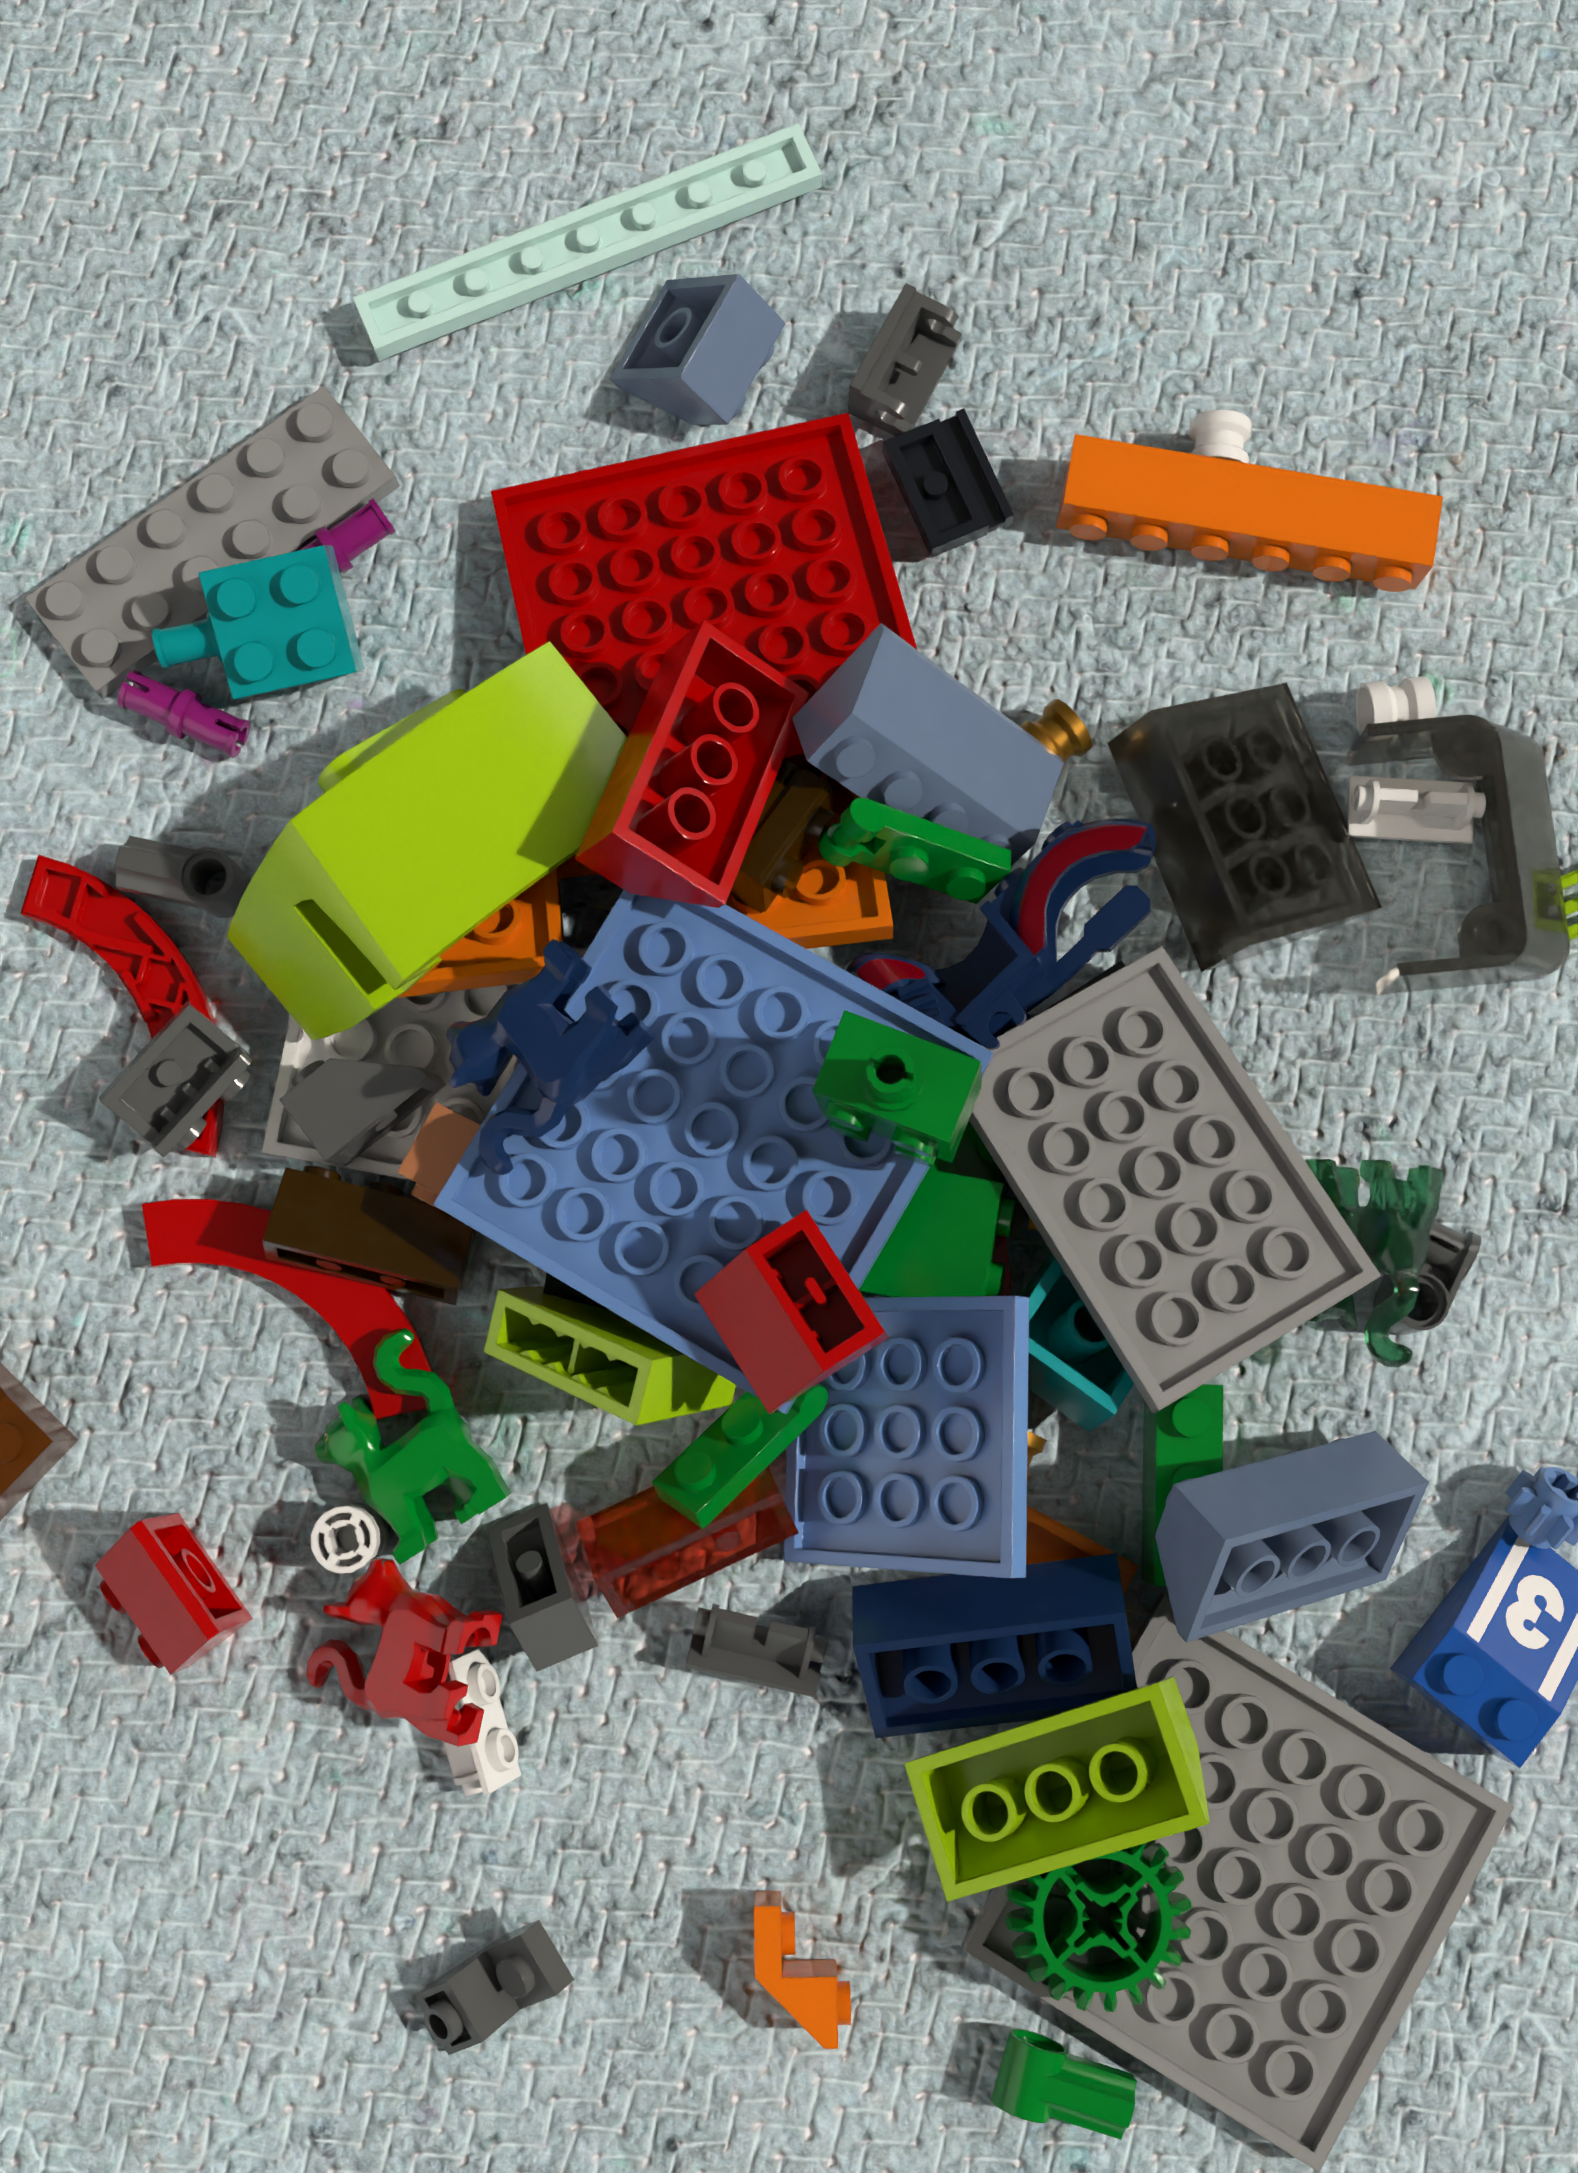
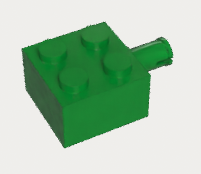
(897, 1089)

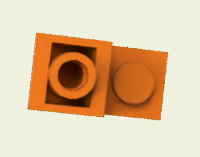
(801, 1986)

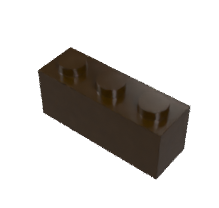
(367, 1235)

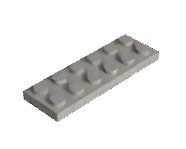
(245, 507)

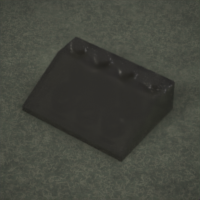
(1242, 823)

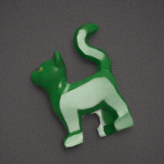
(425, 1457)

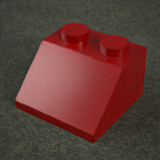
(170, 1592)

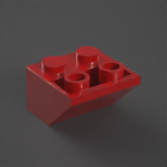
(789, 1312)

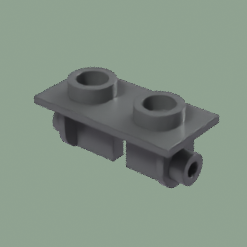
(769, 1656)

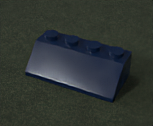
(991, 1647)

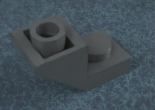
(492, 1987)

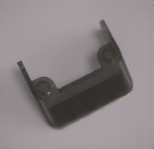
(1526, 925)

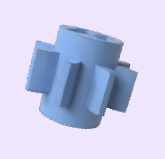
(1544, 1507)

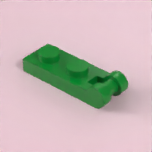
(915, 850)
(733, 1454)

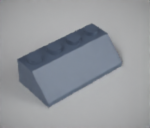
(928, 745)
(1284, 1532)

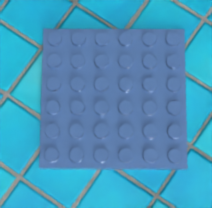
(702, 1131)

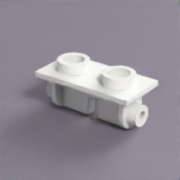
(1412, 809)
(494, 1757)

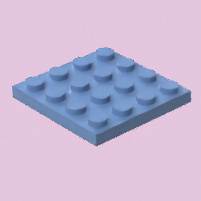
(921, 1445)

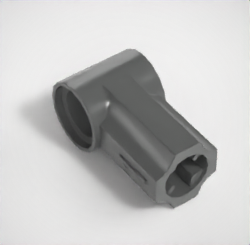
(179, 875)

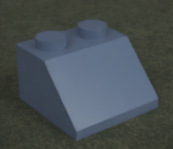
(700, 348)

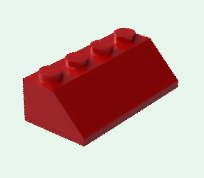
(694, 772)

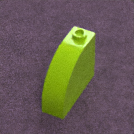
(600, 1357)

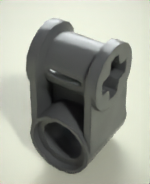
(1447, 1264)

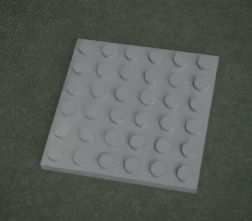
(1308, 1894)

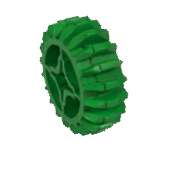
(1137, 1958)

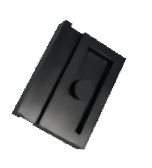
(947, 483)

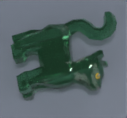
(1393, 1235)

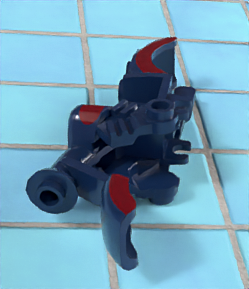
(1017, 952)

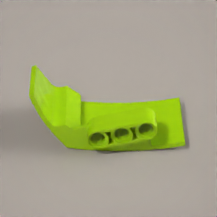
(425, 839)

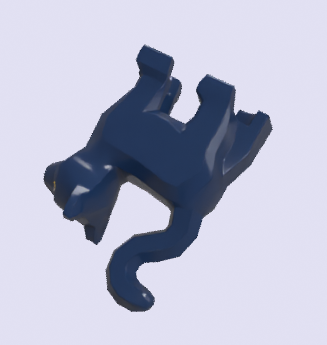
(557, 1052)

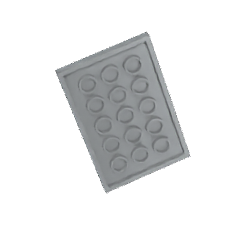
(1162, 1180)

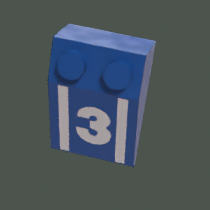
(1501, 1646)

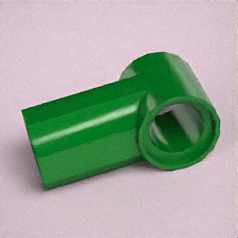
(1046, 2081)

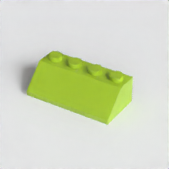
(1061, 1789)

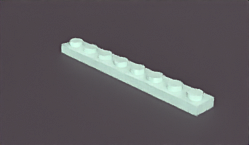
(588, 241)

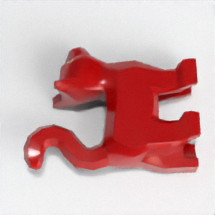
(411, 1655)

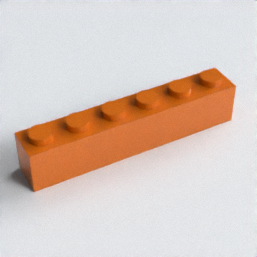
(1249, 513)

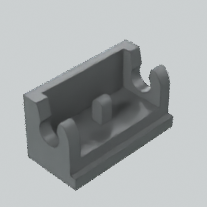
(904, 363)

